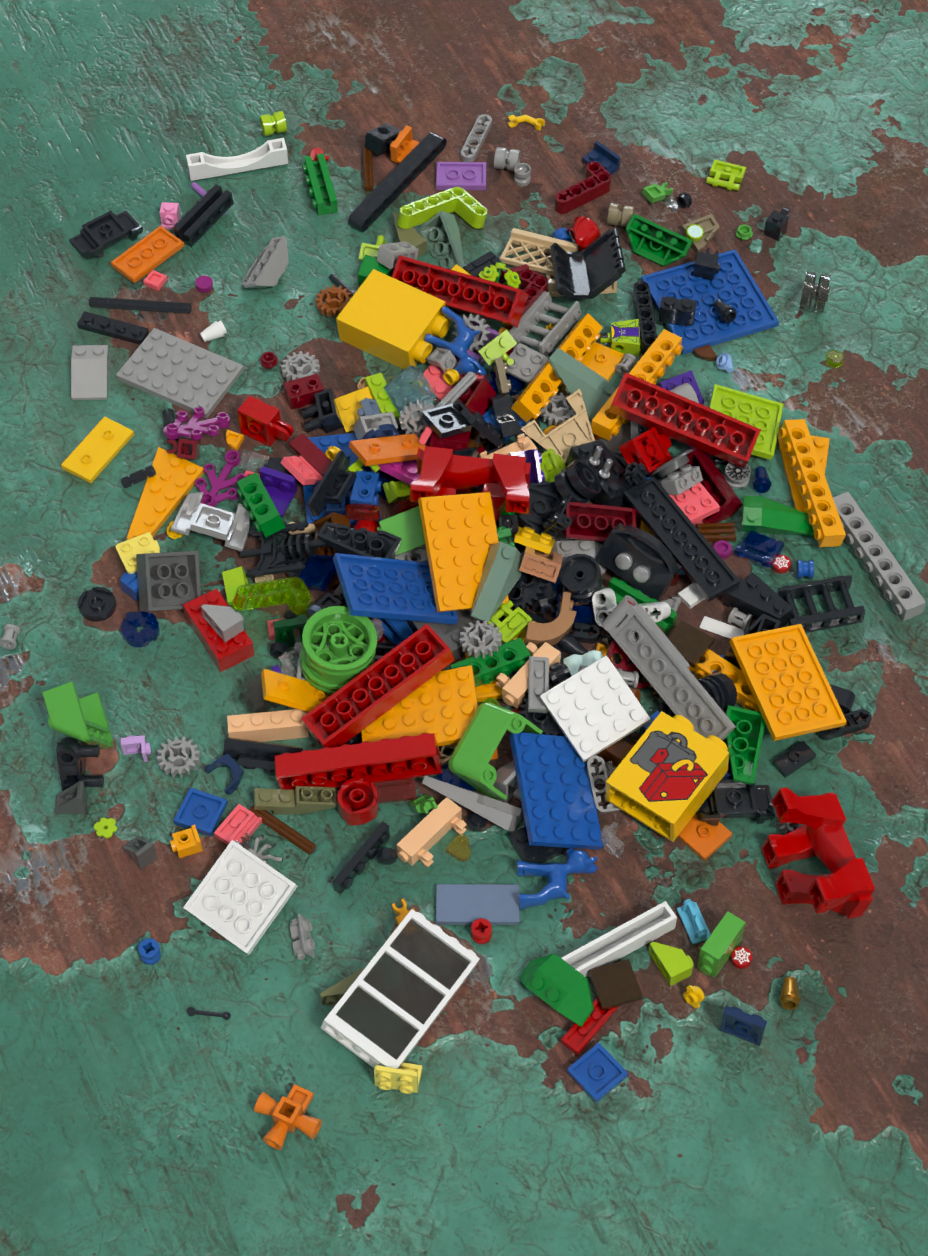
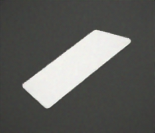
(720, 628)

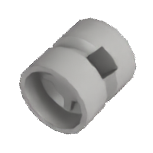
(506, 159)

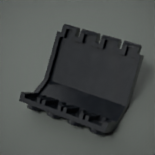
(588, 271)

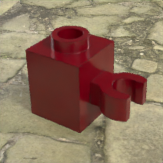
(186, 448)

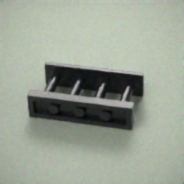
(827, 620)

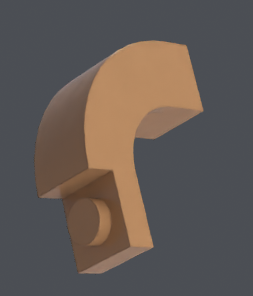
(554, 631)

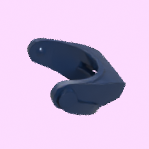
(237, 771)

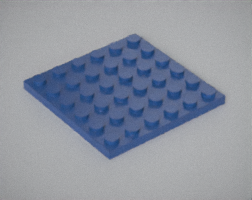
(732, 285)

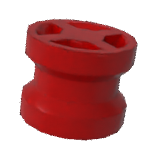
(478, 935)

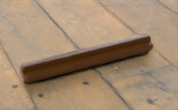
(367, 168)
(285, 830)

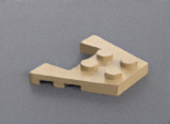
(568, 434)

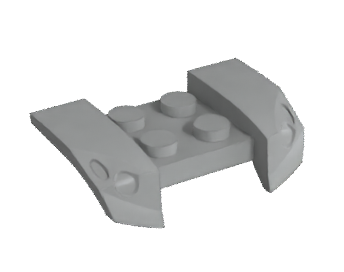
(213, 521)

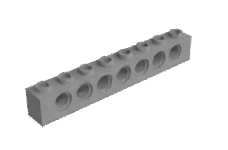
(878, 559)

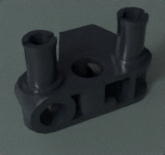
(72, 763)

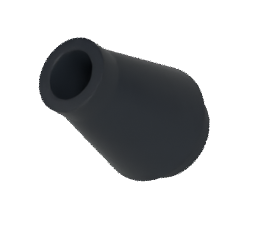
(726, 312)
(571, 646)

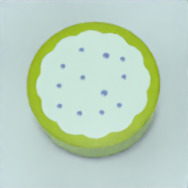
(694, 232)

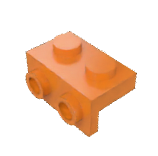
(402, 145)

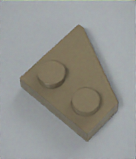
(709, 227)
(501, 381)

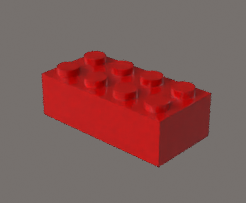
(222, 653)

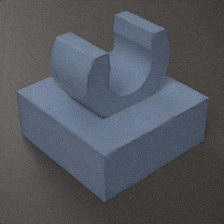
(369, 407)

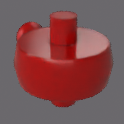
(315, 151)

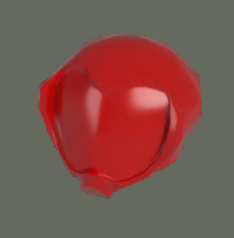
(584, 231)

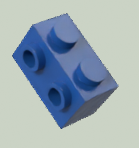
(366, 488)

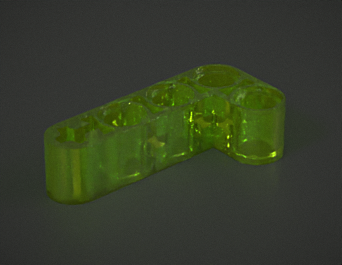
(272, 593)

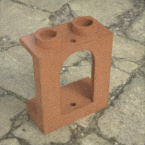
(540, 564)

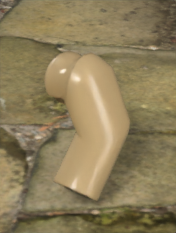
(310, 529)

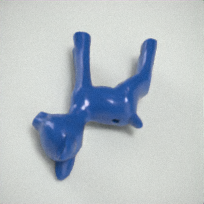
(459, 345)
(577, 862)

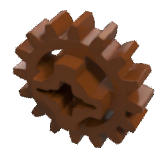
(333, 300)

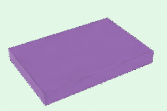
(461, 174)

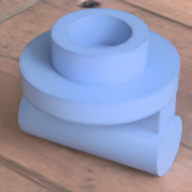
(724, 362)

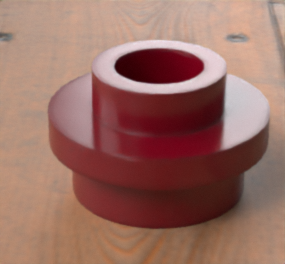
(269, 360)

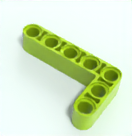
(448, 201)

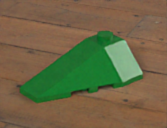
(773, 517)
(744, 743)

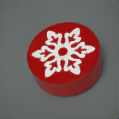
(781, 564)
(741, 957)

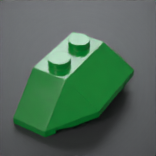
(656, 241)
(559, 987)

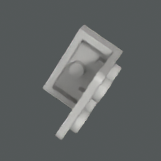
(526, 363)

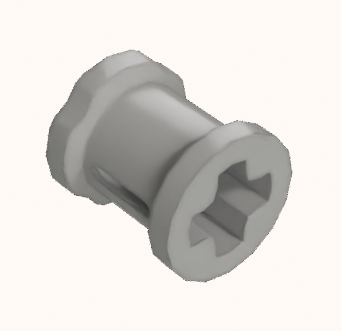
(626, 365)
(733, 618)
(10, 636)

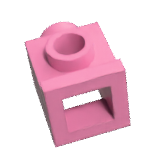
(169, 214)

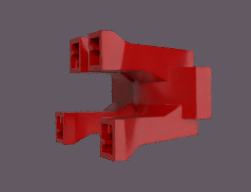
(504, 477)
(848, 885)

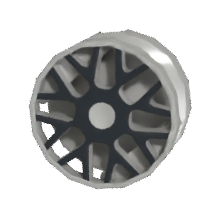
(737, 476)

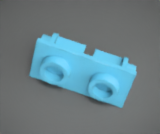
(693, 922)

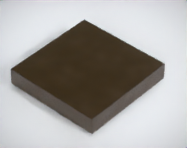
(691, 642)
(615, 984)

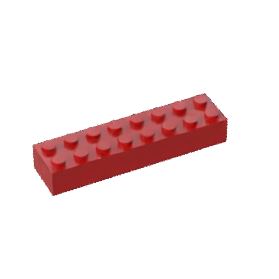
(464, 291)
(684, 420)
(378, 688)
(371, 761)

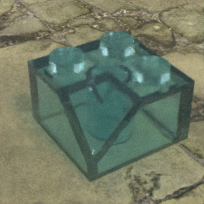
(408, 387)

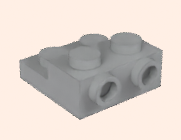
(681, 480)

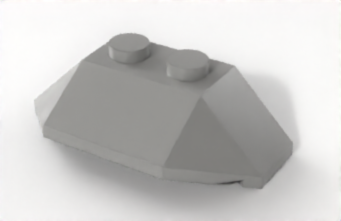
(268, 265)
(573, 547)

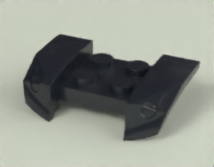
(105, 232)
(737, 800)

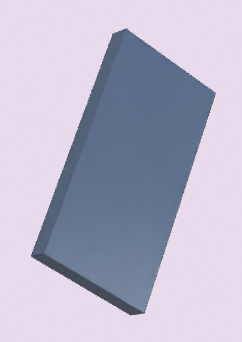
(468, 902)

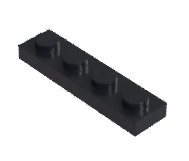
(112, 328)
(364, 854)

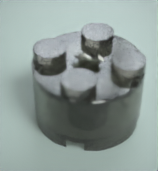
(253, 697)

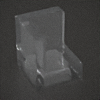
(252, 460)

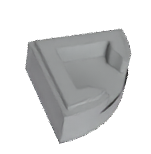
(674, 603)

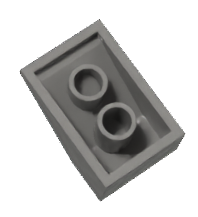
(90, 372)

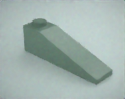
(443, 239)
(576, 376)
(497, 580)

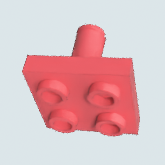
(696, 503)

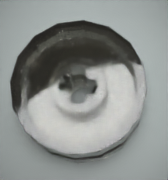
(813, 291)

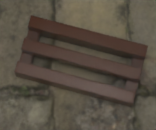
(717, 529)

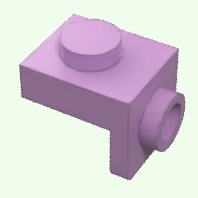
(136, 745)

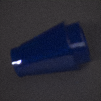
(761, 480)

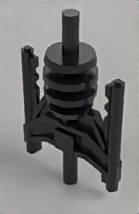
(278, 548)

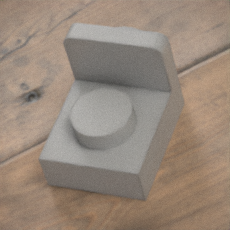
(442, 358)

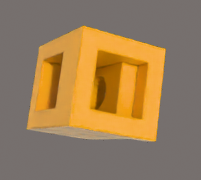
(186, 842)

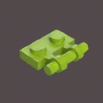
(727, 171)
(513, 624)

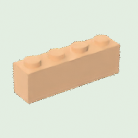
(268, 726)

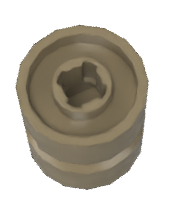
(619, 214)

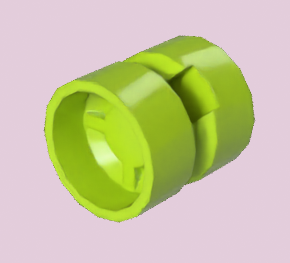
(273, 123)

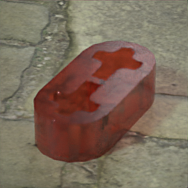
(362, 512)

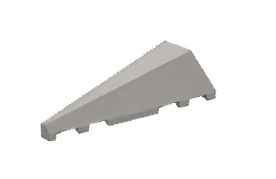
(498, 812)

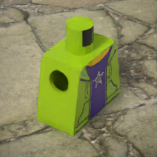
(623, 337)

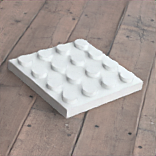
(595, 708)
(240, 897)

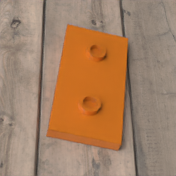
(147, 254)
(387, 449)
(703, 837)

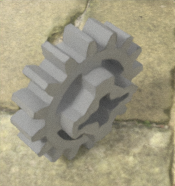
(482, 328)
(300, 366)
(558, 410)
(413, 415)
(471, 641)
(178, 755)

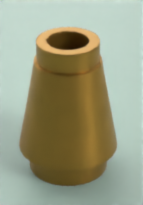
(789, 994)

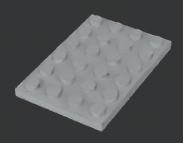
(180, 372)

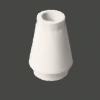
(213, 331)

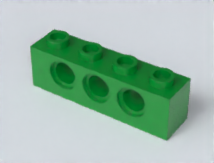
(261, 505)
(513, 650)

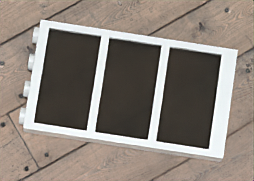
(400, 992)

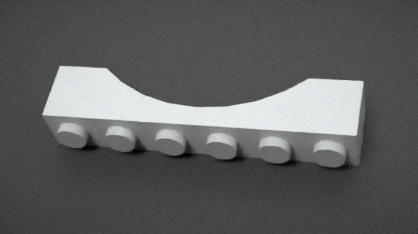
(268, 155)

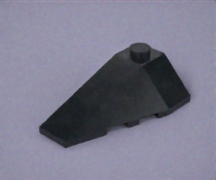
(359, 542)

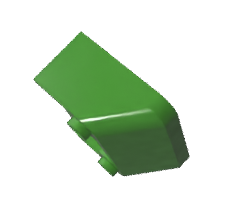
(77, 717)
(480, 742)

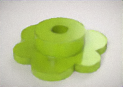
(101, 827)

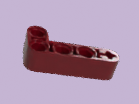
(595, 185)
(532, 284)

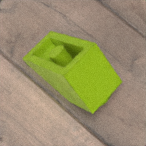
(671, 962)

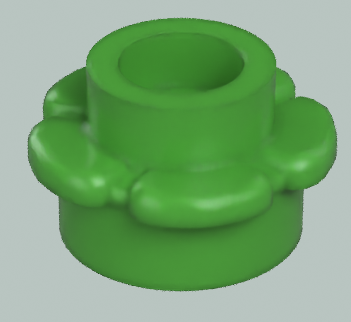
(744, 232)

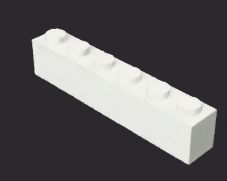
(623, 939)

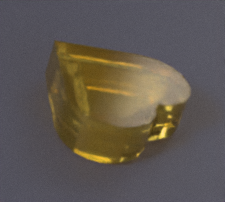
(460, 848)

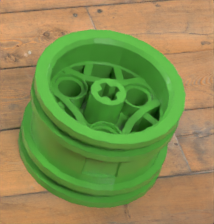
(340, 638)

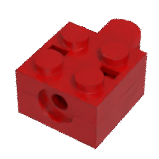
(262, 422)
(648, 449)

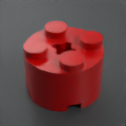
(357, 801)

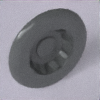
(672, 465)

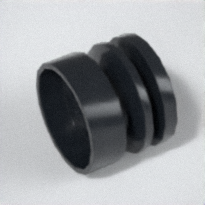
(720, 688)

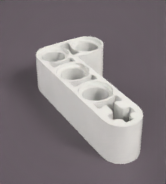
(601, 607)

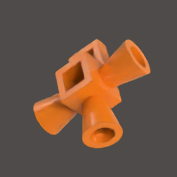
(288, 1115)

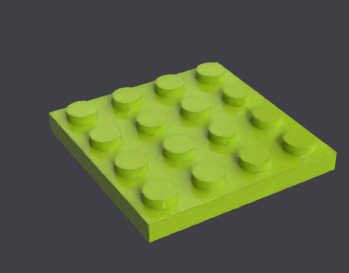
(754, 411)

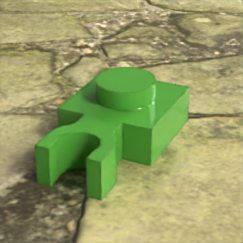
(656, 193)
(423, 804)

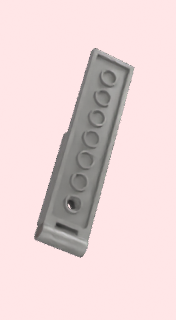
(665, 668)

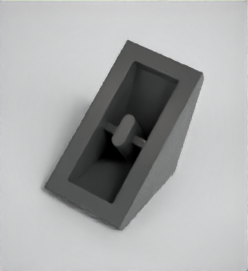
(72, 800)
(140, 851)

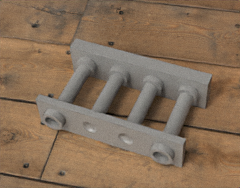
(536, 314)

